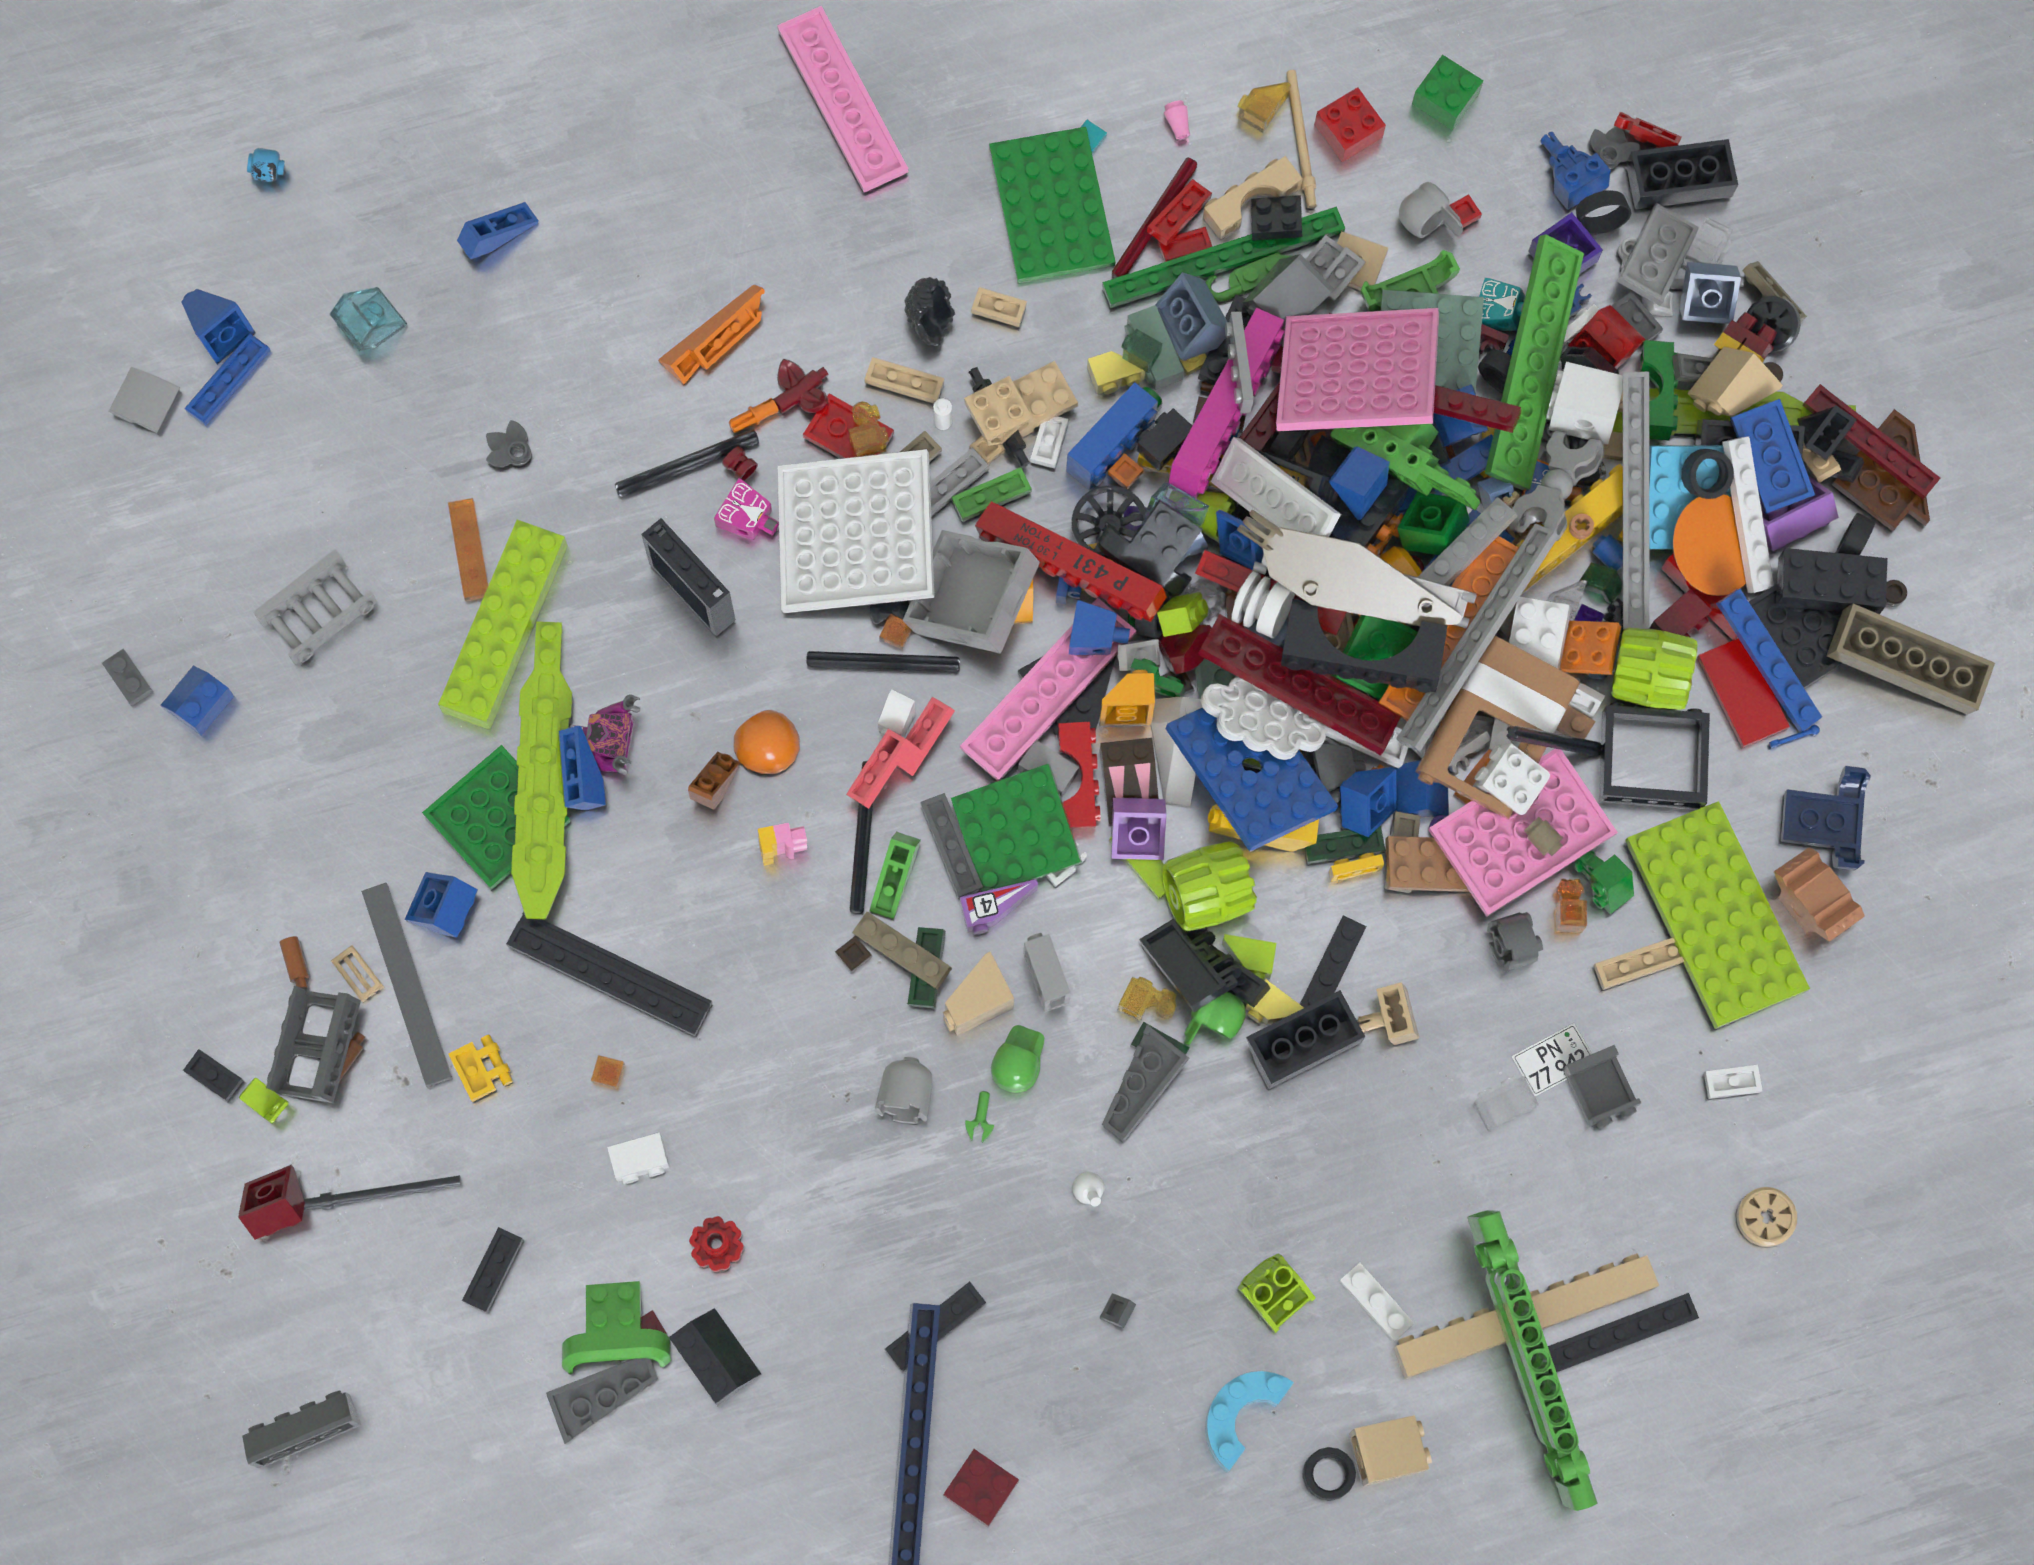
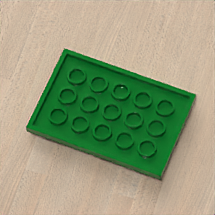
(1052, 204)

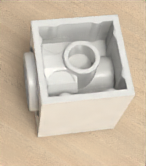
(1585, 402)

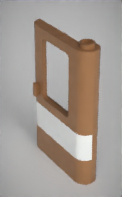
(1511, 689)

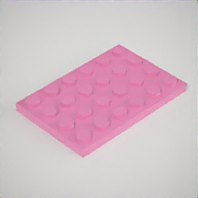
(1495, 852)

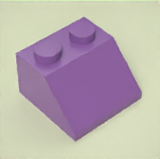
(1138, 828)

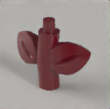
(800, 388)

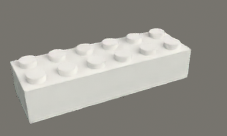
(1541, 631)

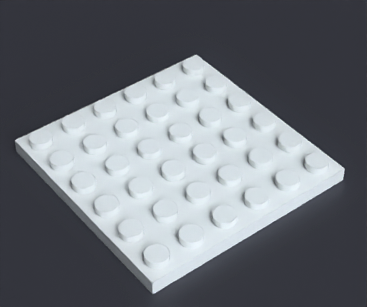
(855, 531)

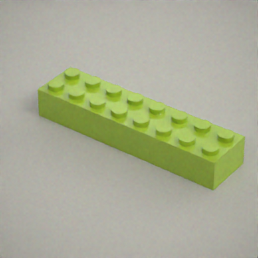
(503, 624)

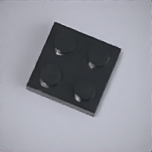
(1276, 217)

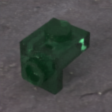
(1603, 581)

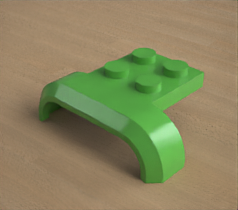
(1421, 279)
(614, 1329)

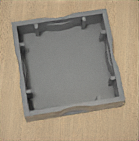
(975, 592)

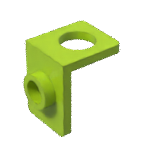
(263, 1100)

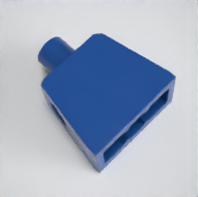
(1095, 630)

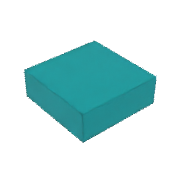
(1095, 134)

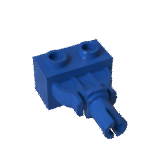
(1575, 172)

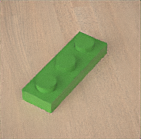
(998, 490)

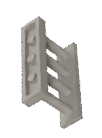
(311, 582)

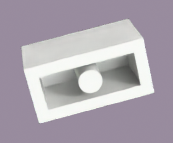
(638, 1158)

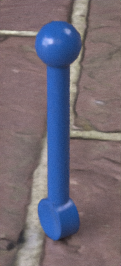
(1814, 729)

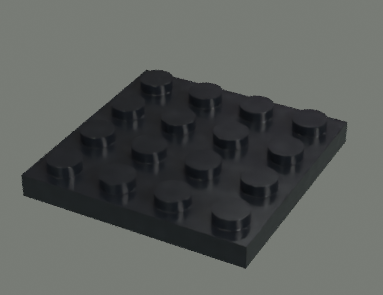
(1800, 635)

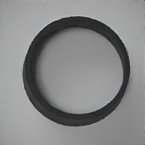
(1606, 222)

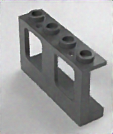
(330, 1049)

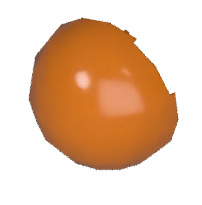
(767, 742)

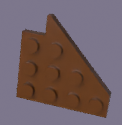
(1880, 491)

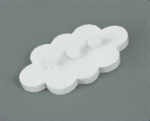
(1261, 720)

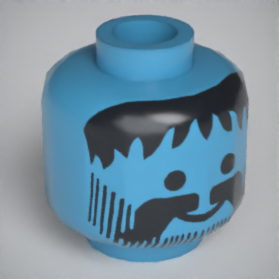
(265, 165)

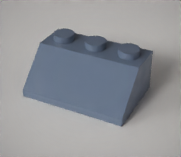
(1192, 317)

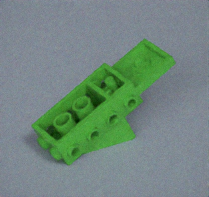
(1408, 457)

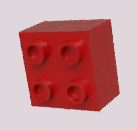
(1350, 124)

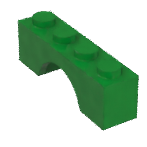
(1658, 361)

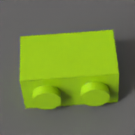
(1182, 614)

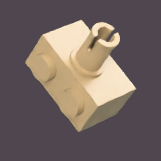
(1394, 1014)

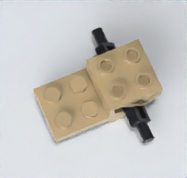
(1014, 408)

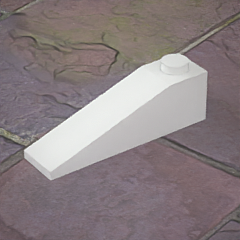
(1175, 772)

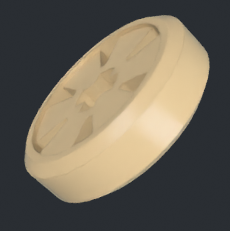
(1751, 1222)

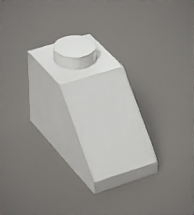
(897, 714)

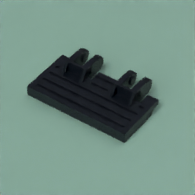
(1191, 963)

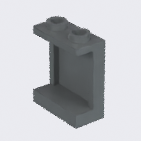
(1601, 1087)

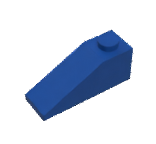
(495, 229)
(580, 773)

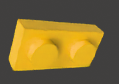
(1365, 864)

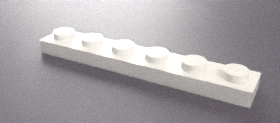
(1749, 516)

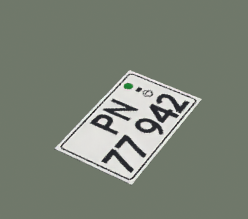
(1544, 1061)

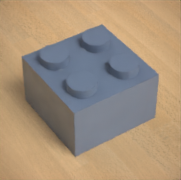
(1710, 292)

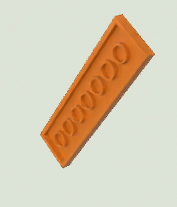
(1478, 578)

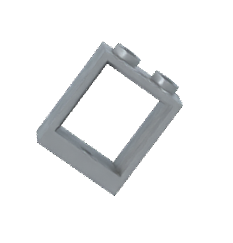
(1046, 971)

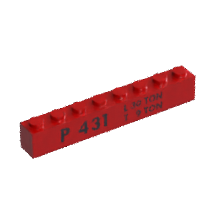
(1074, 562)

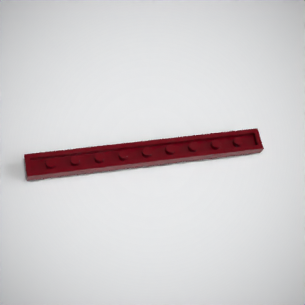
(1460, 405)

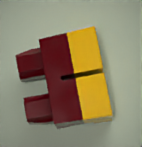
(1739, 337)

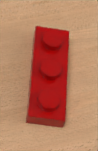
(1179, 212)

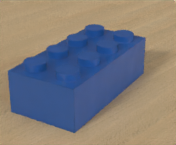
(1112, 436)

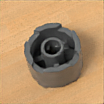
(1514, 941)

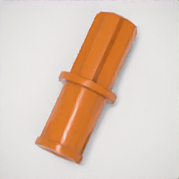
(753, 415)

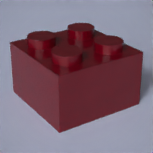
(981, 1488)

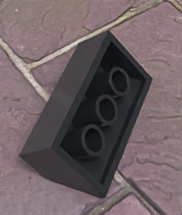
(1305, 1039)

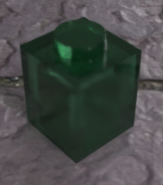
(1141, 350)

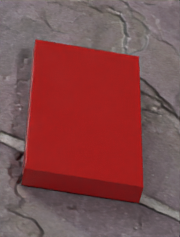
(1743, 693)

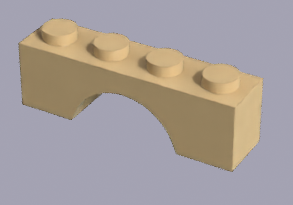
(1275, 180)

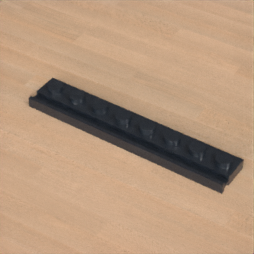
(610, 973)

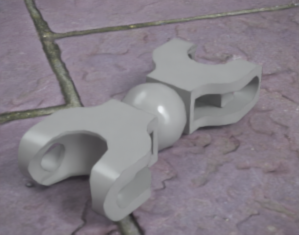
(1566, 469)

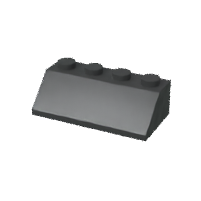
(300, 1430)

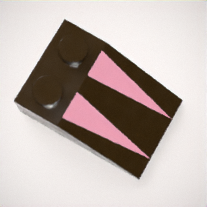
(1128, 771)

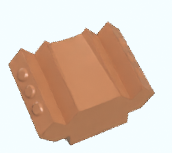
(1816, 896)

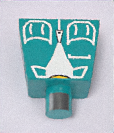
(1501, 305)

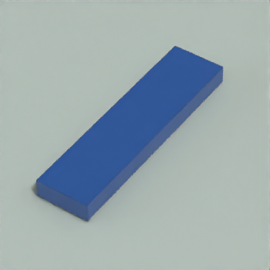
(227, 379)

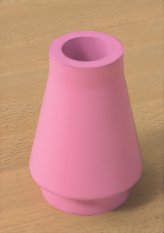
(1177, 117)

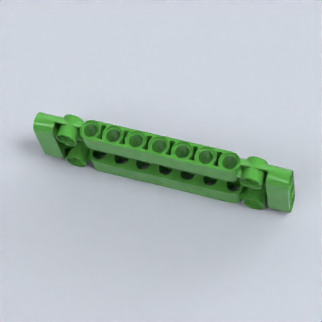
(1563, 1456)

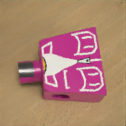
(745, 512)

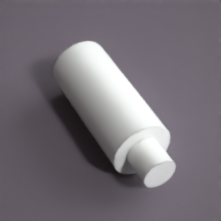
(942, 414)

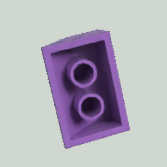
(1800, 517)

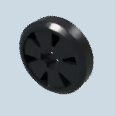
(1787, 319)

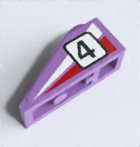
(991, 906)

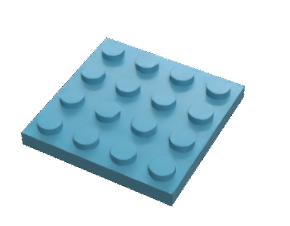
(1667, 491)

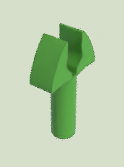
(980, 1118)

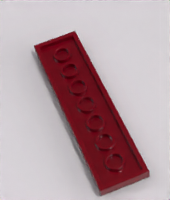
(1312, 694)

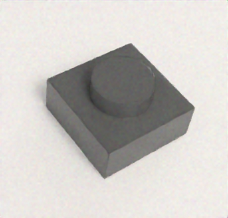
(1118, 1310)

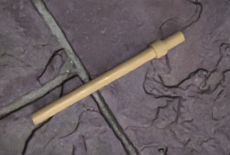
(1308, 182)

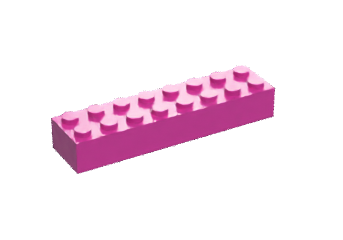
(1220, 414)

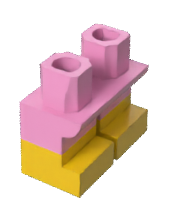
(780, 840)

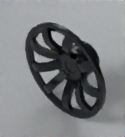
(1110, 516)

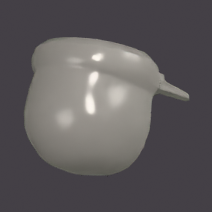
(1428, 209)

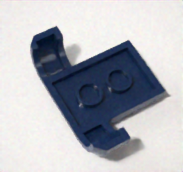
(1829, 819)

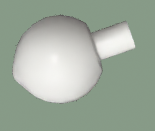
(1088, 1188)

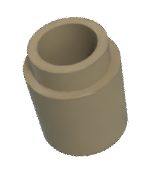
(1544, 837)

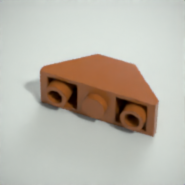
(713, 780)

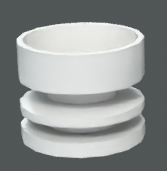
(1257, 602)

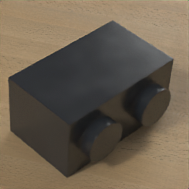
(1164, 439)

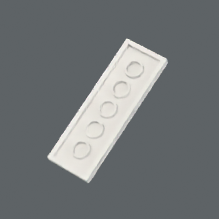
(1271, 492)

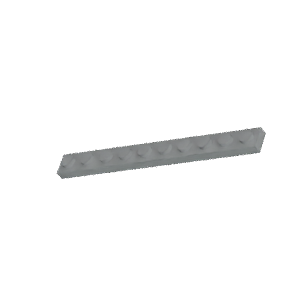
(1636, 500)
(1478, 636)

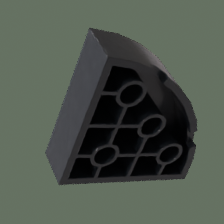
(1327, 458)

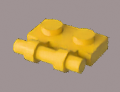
(473, 1072)

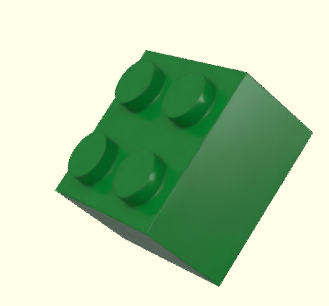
(1447, 92)
(1432, 523)

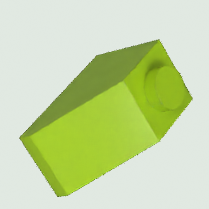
(1252, 954)

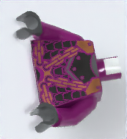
(610, 734)

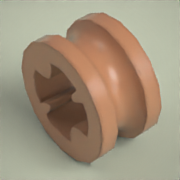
(1580, 518)

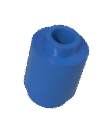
(1609, 551)

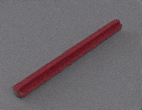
(1142, 237)

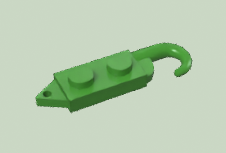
(1245, 278)

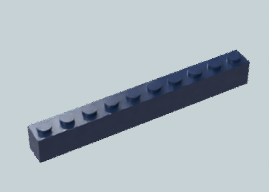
(914, 1434)

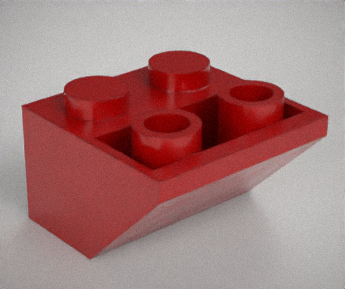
(1609, 336)

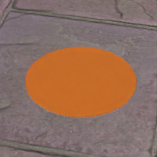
(1709, 546)

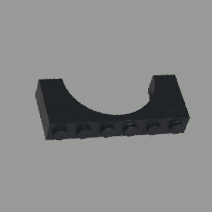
(1412, 668)

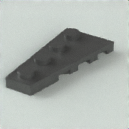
(1149, 1074)
(592, 1397)

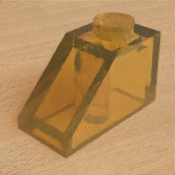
(1263, 104)

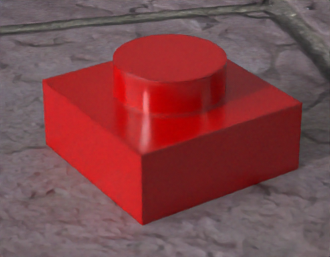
(1466, 210)

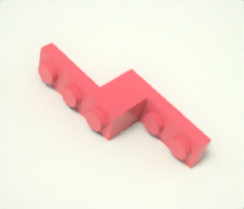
(900, 752)

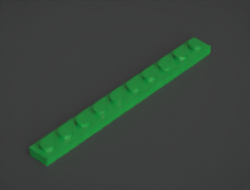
(1217, 259)

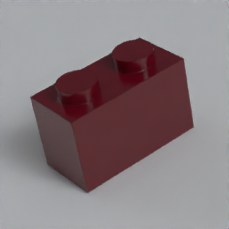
(1683, 615)

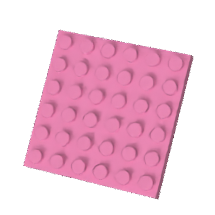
(1358, 369)

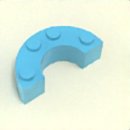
(1237, 1393)

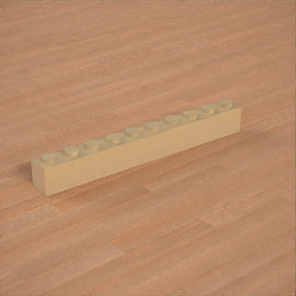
(1552, 1307)

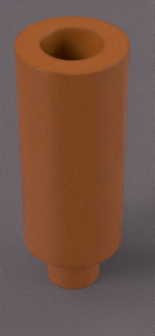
(294, 961)

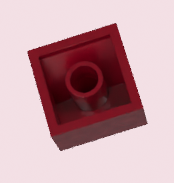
(271, 1203)

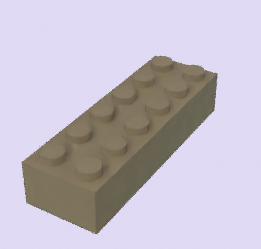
(1910, 659)

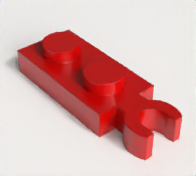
(1645, 131)

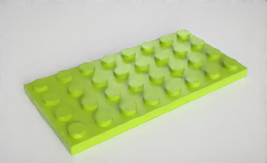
(1717, 914)

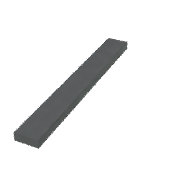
(406, 984)

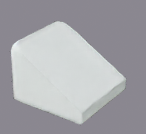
(1664, 309)

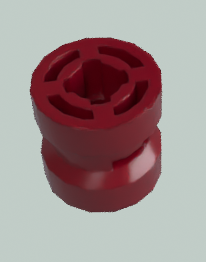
(740, 463)

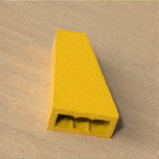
(1290, 842)

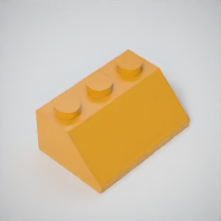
(1129, 701)

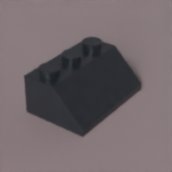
(715, 1356)

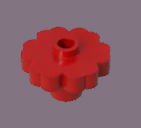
(713, 1230)

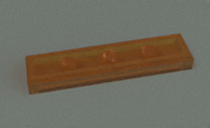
(468, 548)

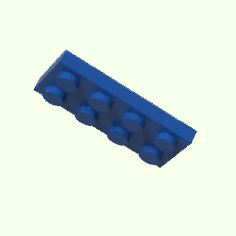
(1775, 455)

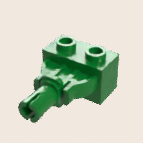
(1609, 880)

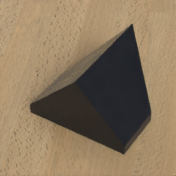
(1826, 430)

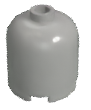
(905, 1091)

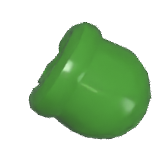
(1222, 1015)
(1018, 1060)

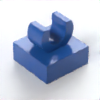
(1065, 590)

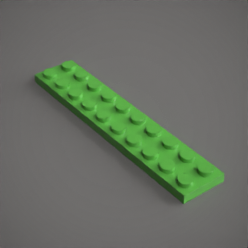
(1535, 360)

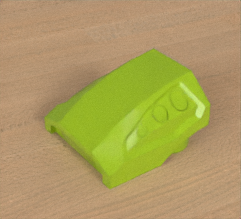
(1275, 1290)

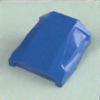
(1453, 429)

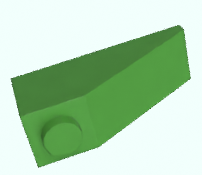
(894, 874)

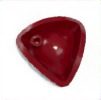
(1182, 649)

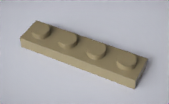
(902, 950)

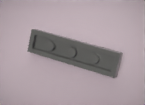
(951, 845)

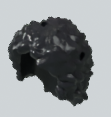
(929, 309)

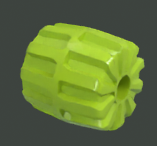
(1654, 668)
(1208, 886)

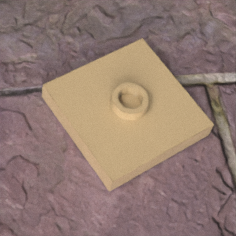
(1370, 252)

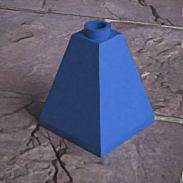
(216, 322)

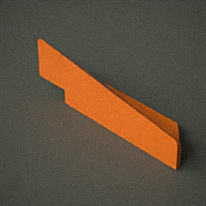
(714, 336)

